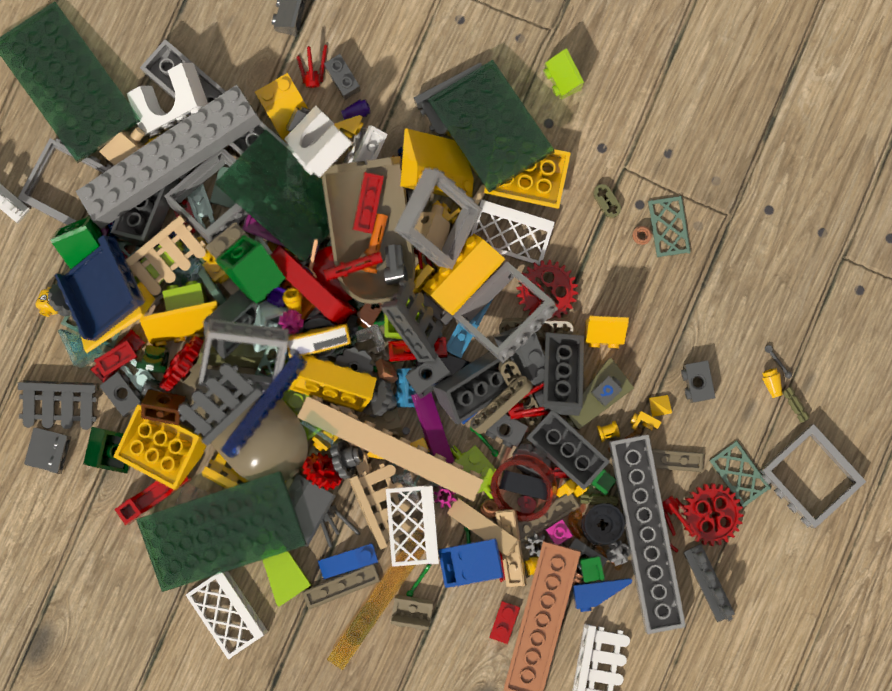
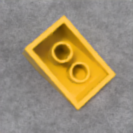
(279, 102)
(605, 331)

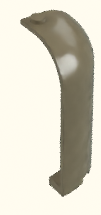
(342, 192)
(275, 445)

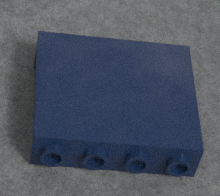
(100, 290)

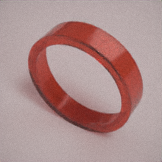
(539, 467)

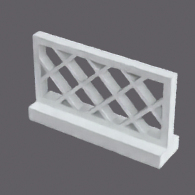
(366, 145)
(516, 216)
(429, 525)
(242, 608)

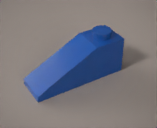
(348, 561)
(594, 593)

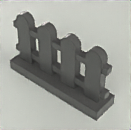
(421, 100)
(410, 329)
(229, 399)
(67, 402)
(709, 583)

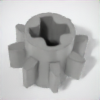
(532, 540)
(618, 553)

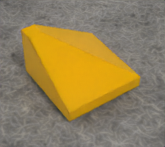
(660, 405)

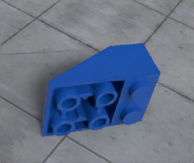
(470, 563)

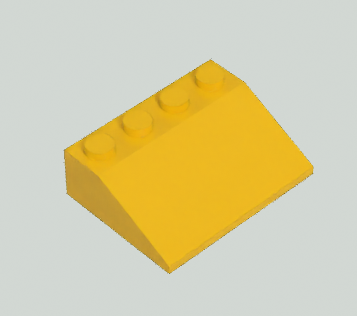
(431, 152)
(538, 184)
(177, 323)
(160, 449)

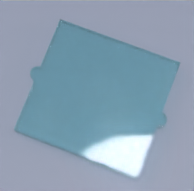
(317, 432)

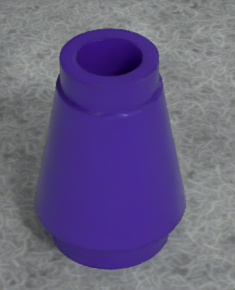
(358, 108)

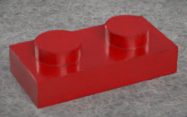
(115, 358)
(504, 622)

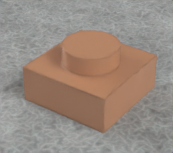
(386, 370)

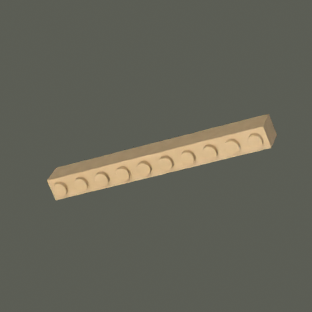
(389, 448)

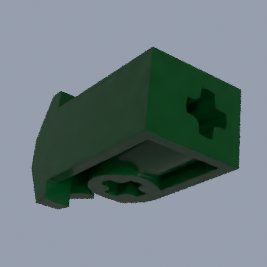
(154, 359)

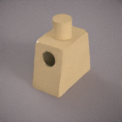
(123, 145)
(434, 226)

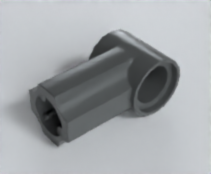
(395, 268)

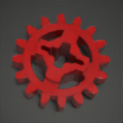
(321, 471)

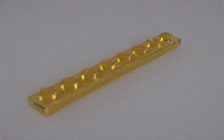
(375, 606)

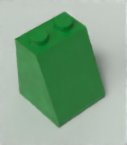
(77, 240)
(251, 268)

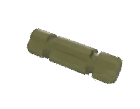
(796, 404)
(596, 499)

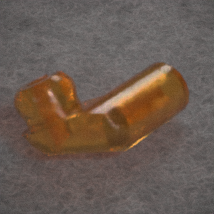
(573, 523)

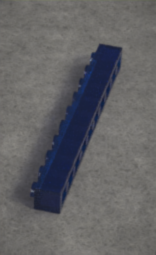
(264, 405)

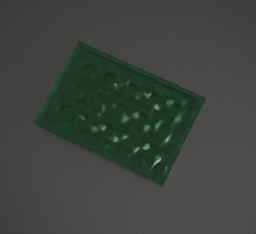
(491, 126)
(279, 194)

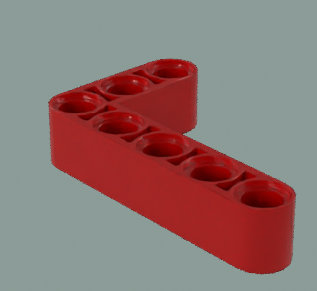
(308, 285)

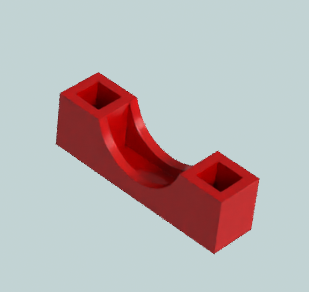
(145, 501)

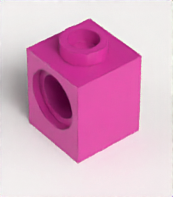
(558, 532)

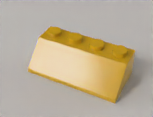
(472, 268)
(135, 315)
(335, 384)

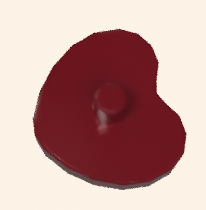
(527, 504)

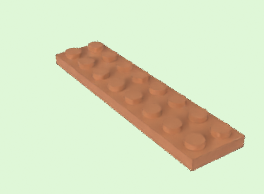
(542, 618)

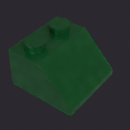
(101, 449)

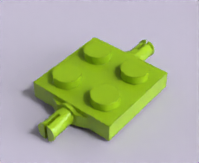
(477, 462)

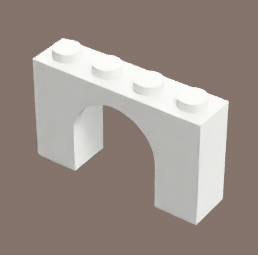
(188, 100)
(316, 142)

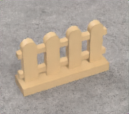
(181, 260)
(375, 498)

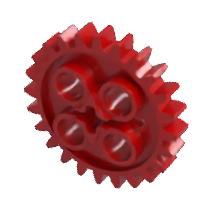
(560, 278)
(181, 363)
(728, 510)

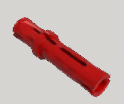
(374, 258)

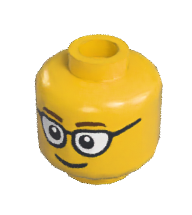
(42, 303)

